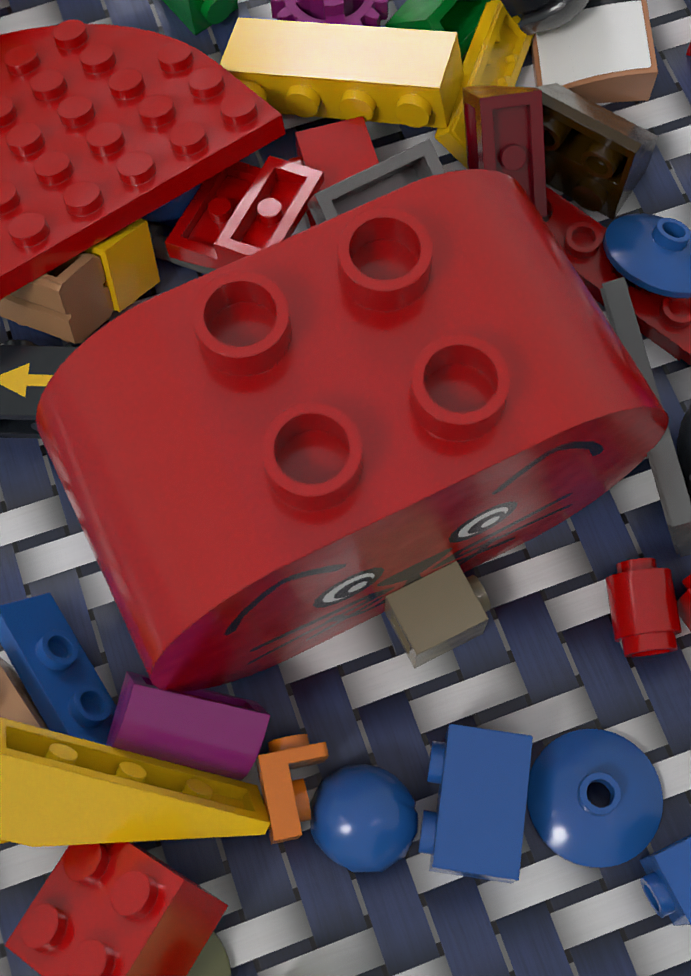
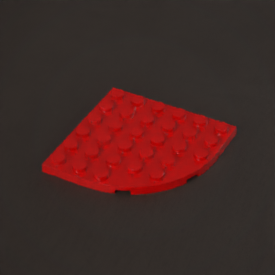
(106, 132)

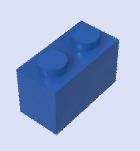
(478, 803)

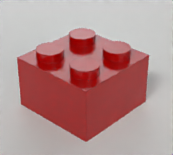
(115, 915)

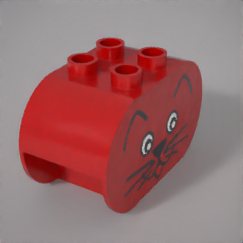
(340, 424)

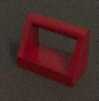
(507, 135)

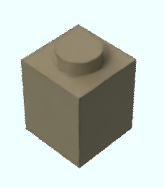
(438, 613)

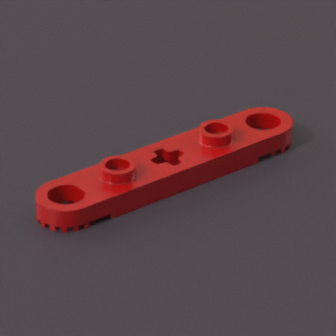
(581, 237)

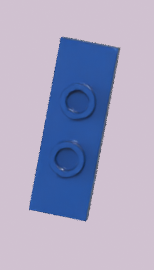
(55, 669)

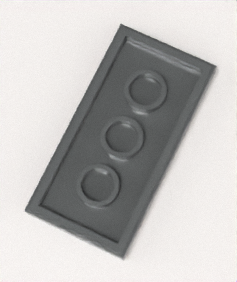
(663, 456)

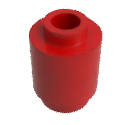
(643, 608)

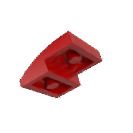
(243, 212)

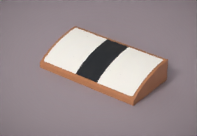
(600, 53)

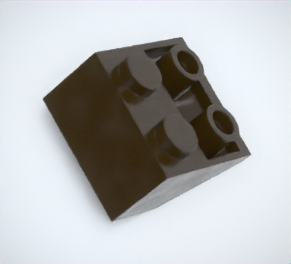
(592, 151)

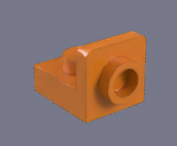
(287, 798)

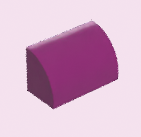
(189, 727)

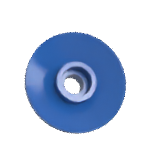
(651, 253)
(567, 818)

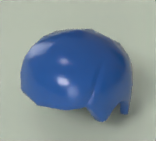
(363, 818)

